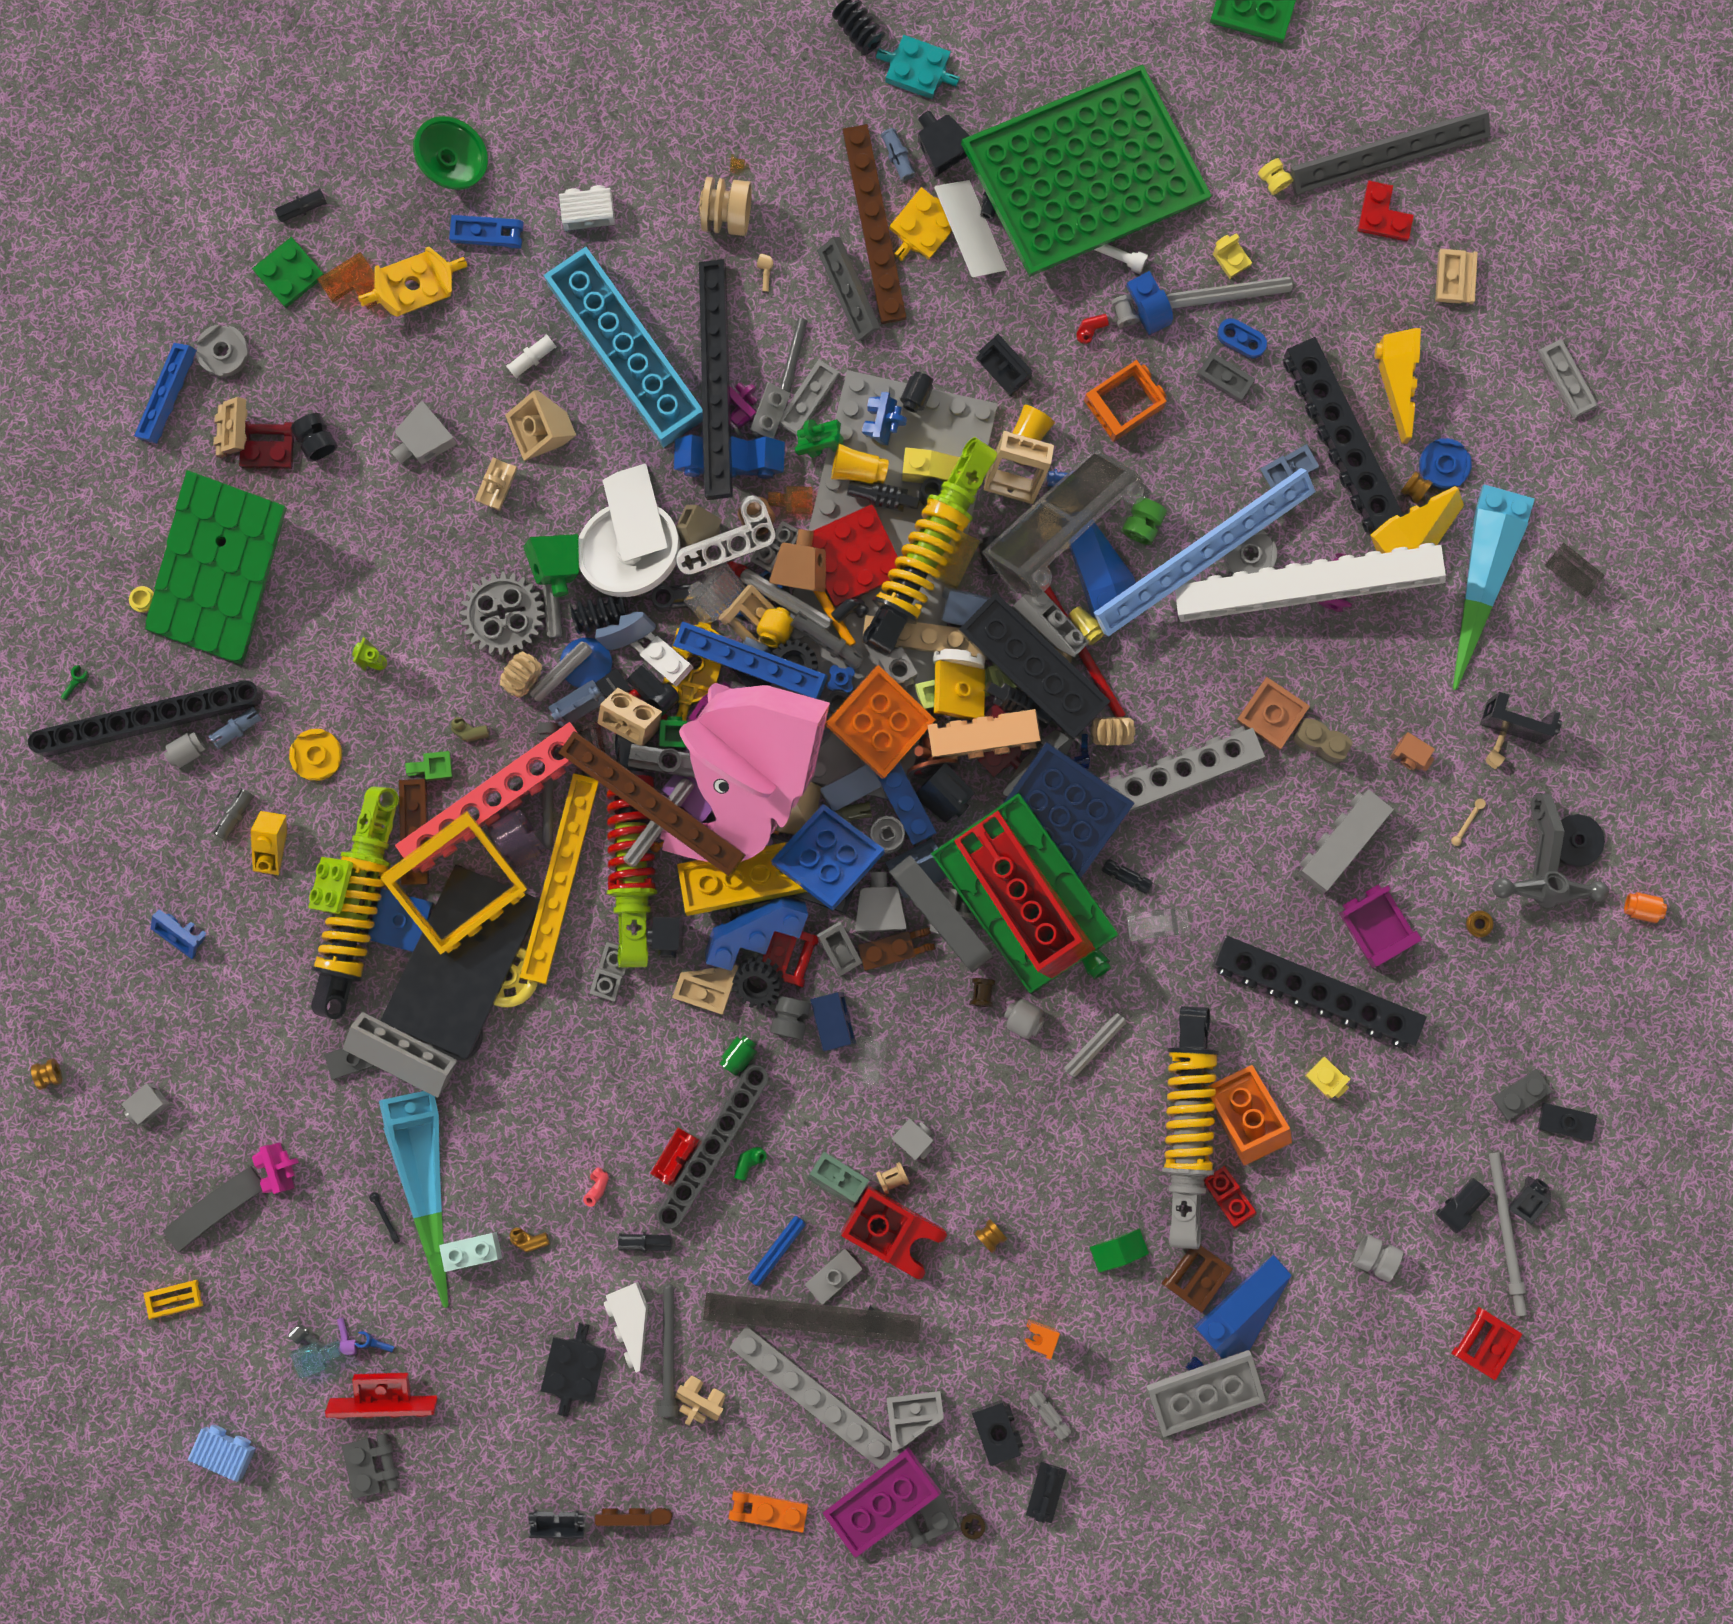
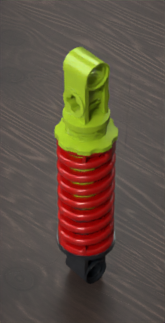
(629, 883)

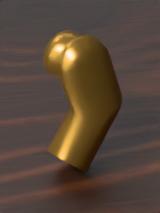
(527, 1242)

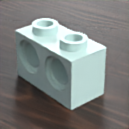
(470, 1251)

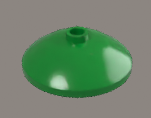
(455, 142)

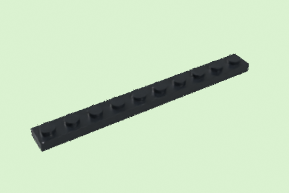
(715, 380)

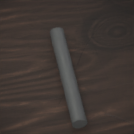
(793, 354)

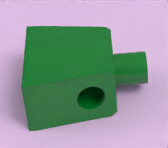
(554, 560)

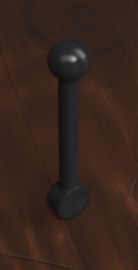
(374, 1197)

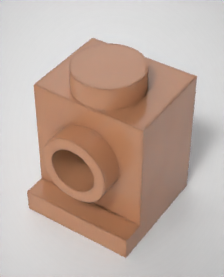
(1413, 753)

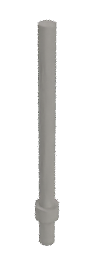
(1515, 1287)

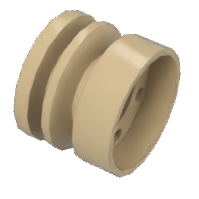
(726, 206)

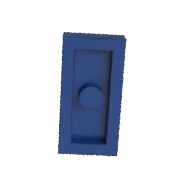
(170, 930)

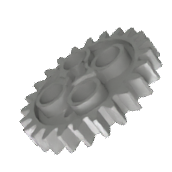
(498, 591)

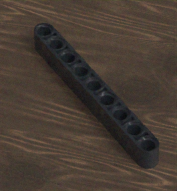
(134, 715)

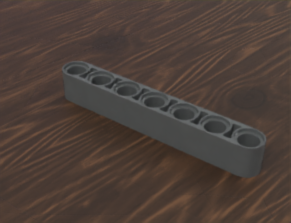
(710, 1159)

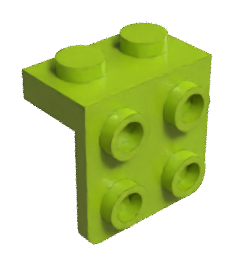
(330, 885)

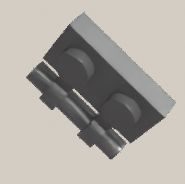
(362, 1467)

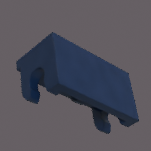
(833, 1021)

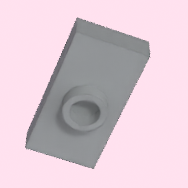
(833, 1276)

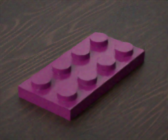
(882, 1502)

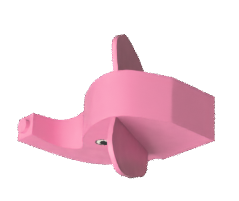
(751, 761)

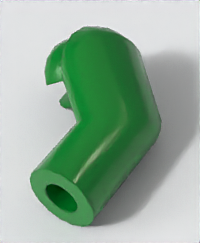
(747, 1160)

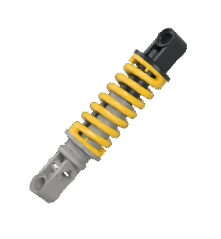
(1188, 1159)

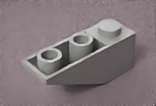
(1051, 623)

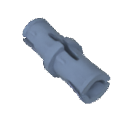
(898, 154)
(235, 727)

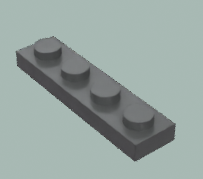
(848, 288)

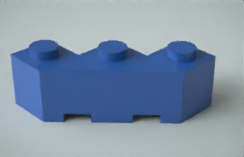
(755, 457)
(754, 930)

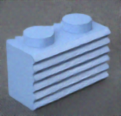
(222, 1453)

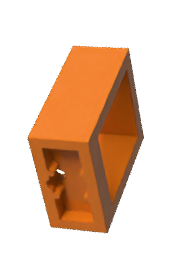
(1103, 413)

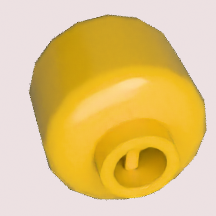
(775, 627)

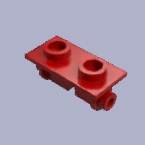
(674, 1156)

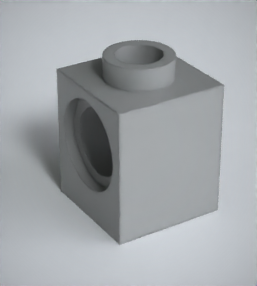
(900, 658)
(144, 1104)

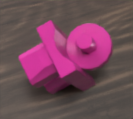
(277, 1167)

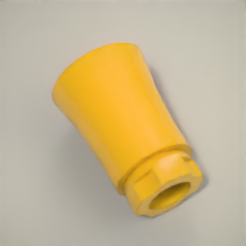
(1033, 424)
(858, 466)

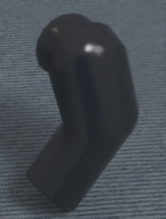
(848, 607)

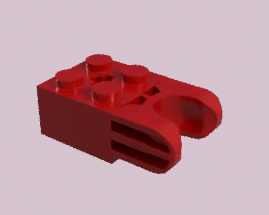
(894, 1239)

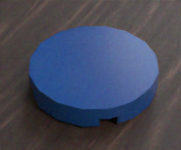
(1445, 471)

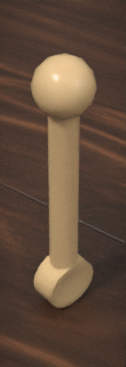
(1479, 804)

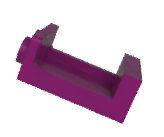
(1378, 926)

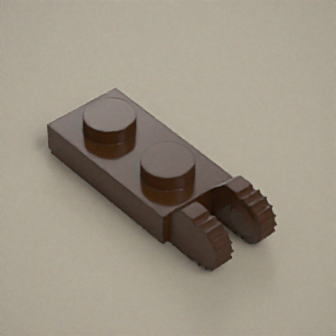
(893, 949)
(635, 1517)

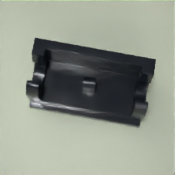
(1004, 365)

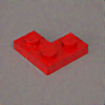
(1377, 217)

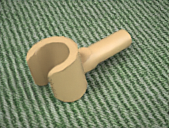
(765, 262)
(1494, 758)

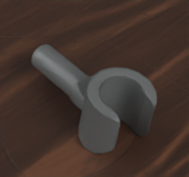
(299, 1333)

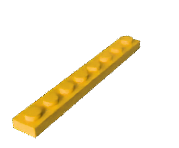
(559, 879)

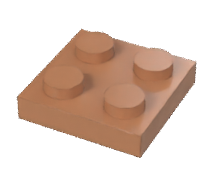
(1273, 713)

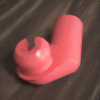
(597, 1191)

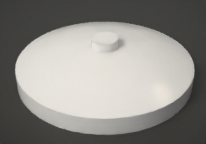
(602, 561)

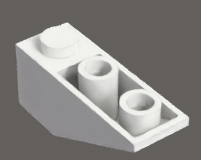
(630, 1314)

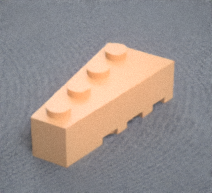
(985, 735)

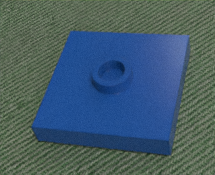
(393, 923)

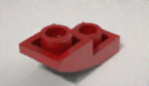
(1229, 1197)

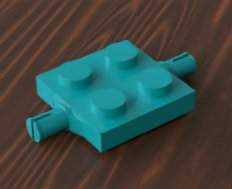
(917, 67)

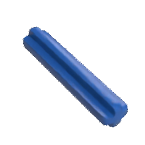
(776, 1251)

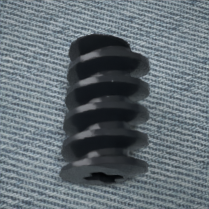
(857, 26)
(598, 613)

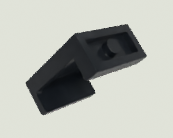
(1517, 725)

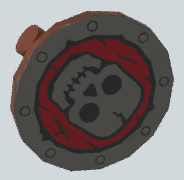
(931, 765)

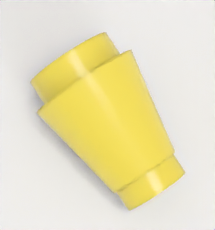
(1086, 624)

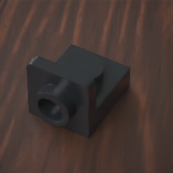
(1531, 1200)

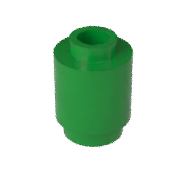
(738, 1055)

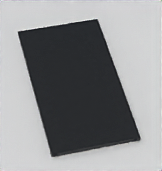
(452, 993)

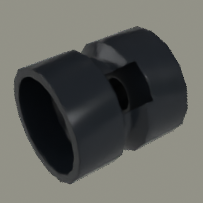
(312, 433)

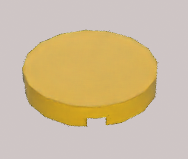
(321, 749)

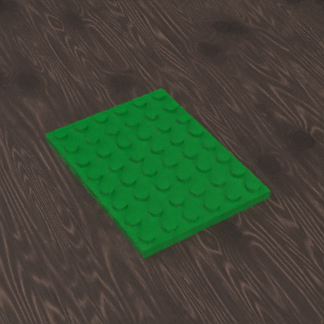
(1086, 170)

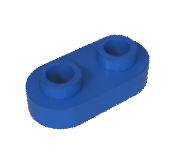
(1243, 336)

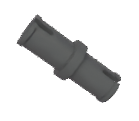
(233, 814)

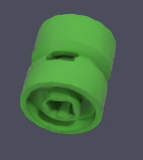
(1143, 522)

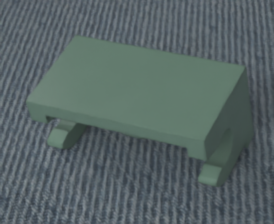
(838, 1179)

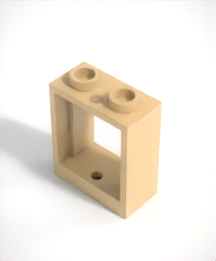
(1024, 451)

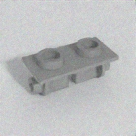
(769, 411)

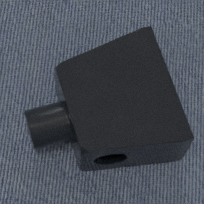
(941, 142)

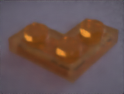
(346, 277)

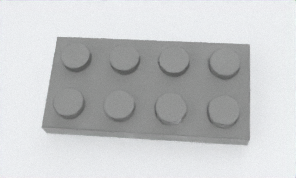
(1206, 1393)

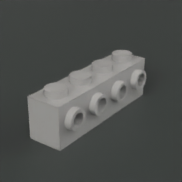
(1345, 841)
(399, 1054)

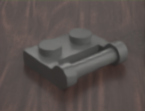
(937, 1517)

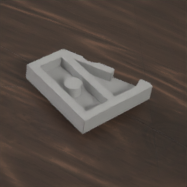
(913, 1416)

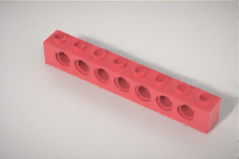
(479, 797)

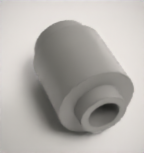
(184, 749)

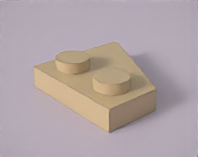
(706, 988)

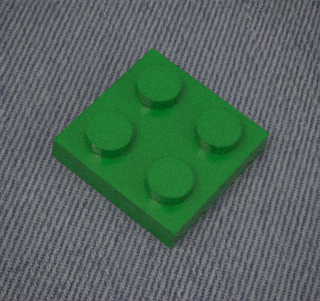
(288, 272)

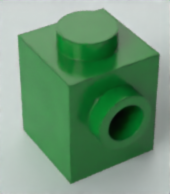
(670, 735)

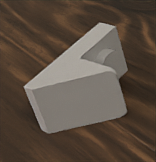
(839, 948)

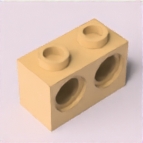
(629, 717)

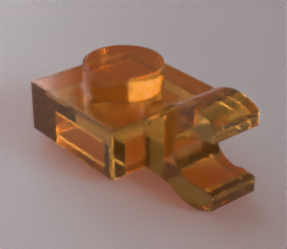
(797, 499)

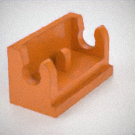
(1046, 1341)

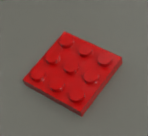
(856, 554)

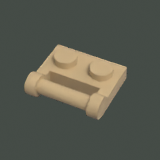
(751, 606)

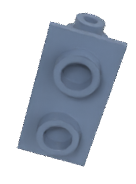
(577, 704)

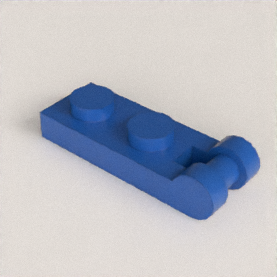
(485, 231)

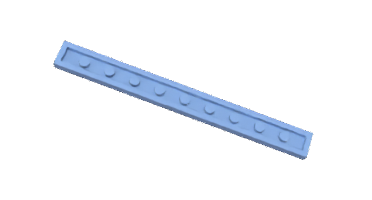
(1204, 552)

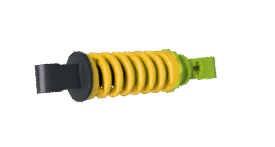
(920, 558)
(368, 863)

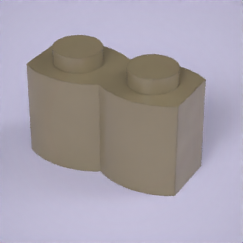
(1329, 745)

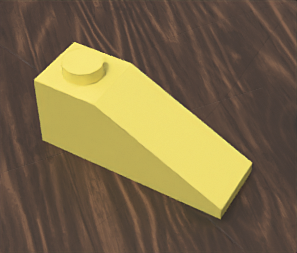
(925, 464)

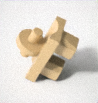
(496, 484)
(689, 1395)

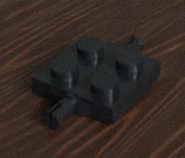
(573, 1369)

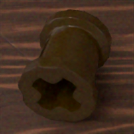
(982, 992)

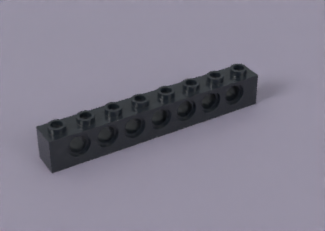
(1310, 354)
(1409, 1021)

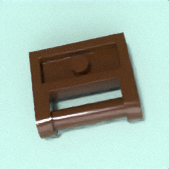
(1203, 1283)

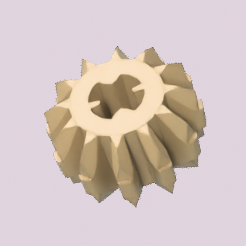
(520, 674)
(1112, 731)

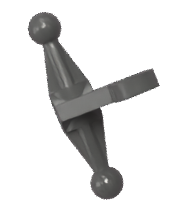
(1547, 884)

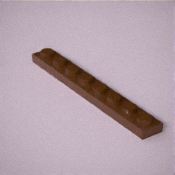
(874, 224)
(652, 803)

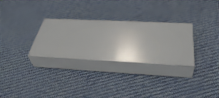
(1567, 378)
(809, 397)

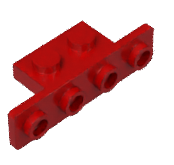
(381, 1396)

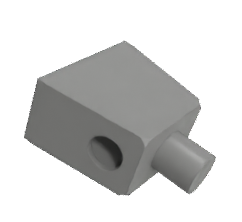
(422, 436)
(879, 907)

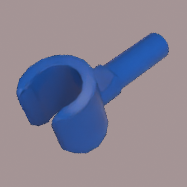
(374, 1343)

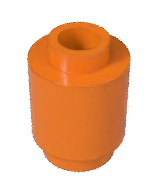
(1645, 907)

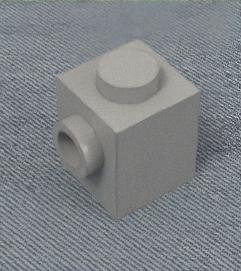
(914, 1139)

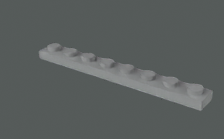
(814, 1397)

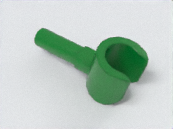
(75, 681)

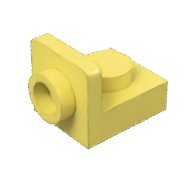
(1231, 255)
(1328, 1079)

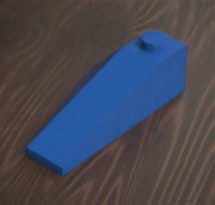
(1099, 568)
(1242, 1314)

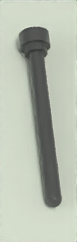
(546, 729)
(668, 1405)

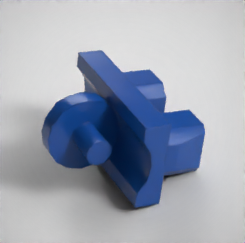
(887, 418)

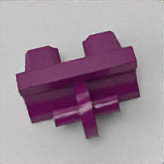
(744, 412)

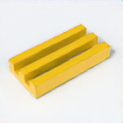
(195, 1293)

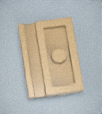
(1456, 276)

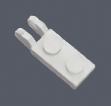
(664, 659)

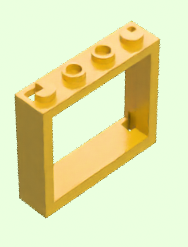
(473, 924)

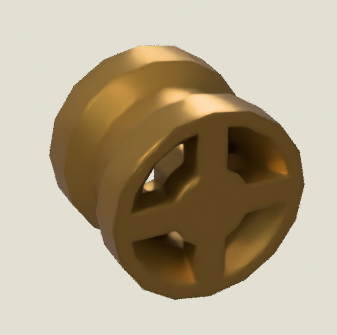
(1416, 487)
(46, 1074)
(990, 1236)

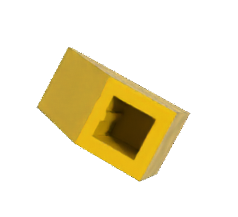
(268, 842)

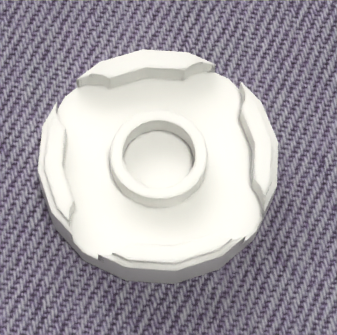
(960, 657)

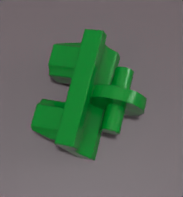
(815, 437)

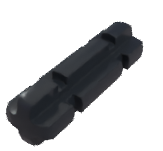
(1127, 876)

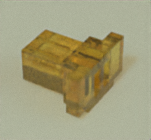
(736, 163)

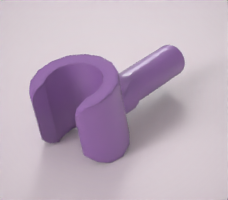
(347, 1346)

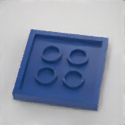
(828, 857)

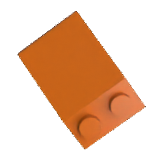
(1249, 1115)

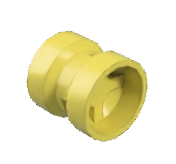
(1275, 176)

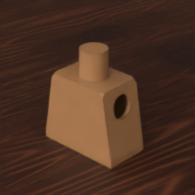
(800, 564)

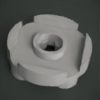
(236, 354)
(1265, 550)

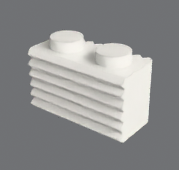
(587, 208)

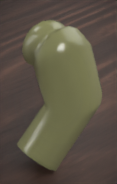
(467, 732)

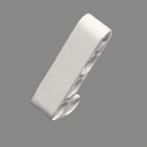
(723, 540)

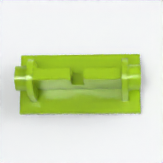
(367, 655)

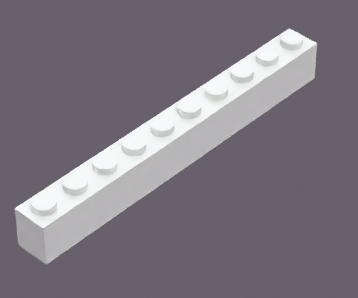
(1311, 582)

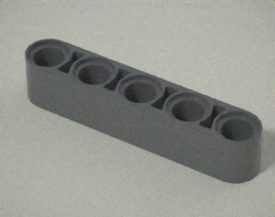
(941, 914)

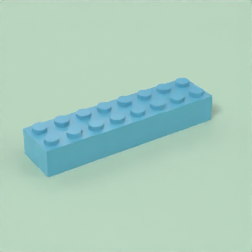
(624, 347)

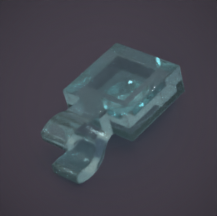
(312, 1359)

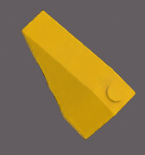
(1397, 362)
(1421, 524)

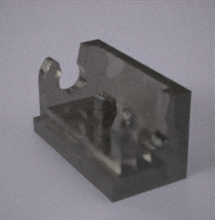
(1574, 570)

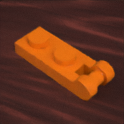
(769, 1511)

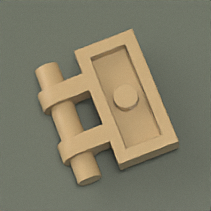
(230, 427)

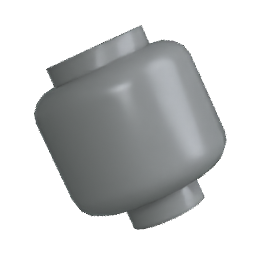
(1024, 1019)

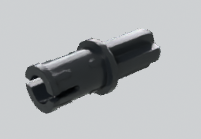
(300, 205)
(644, 1242)

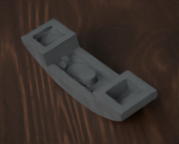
(213, 1209)

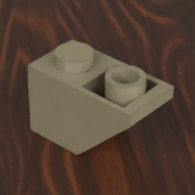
(695, 526)

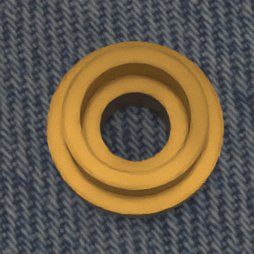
(1487, 920)

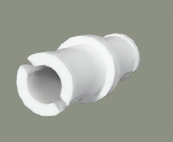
(531, 356)

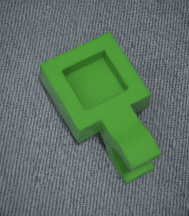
(435, 766)

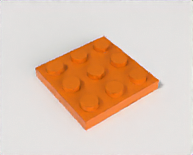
(880, 721)

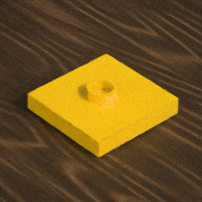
(959, 690)

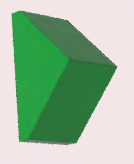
(1119, 1250)

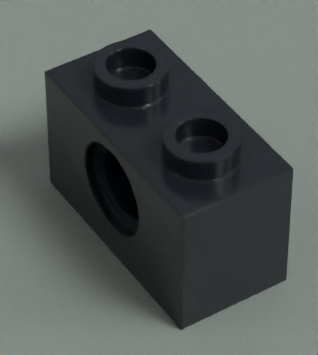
(997, 1449)

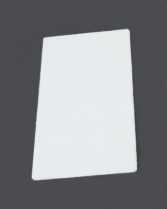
(970, 228)
(634, 512)

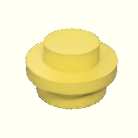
(141, 599)

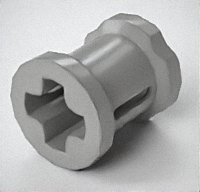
(1125, 311)

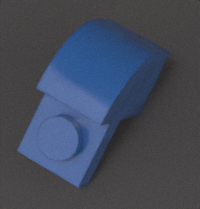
(1152, 303)

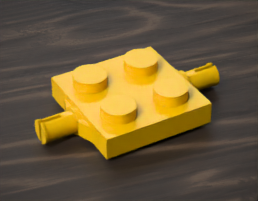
(921, 225)

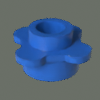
(846, 684)

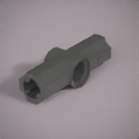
(651, 760)

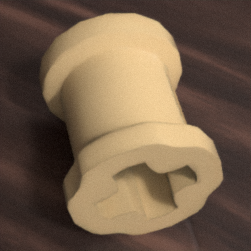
(892, 1178)

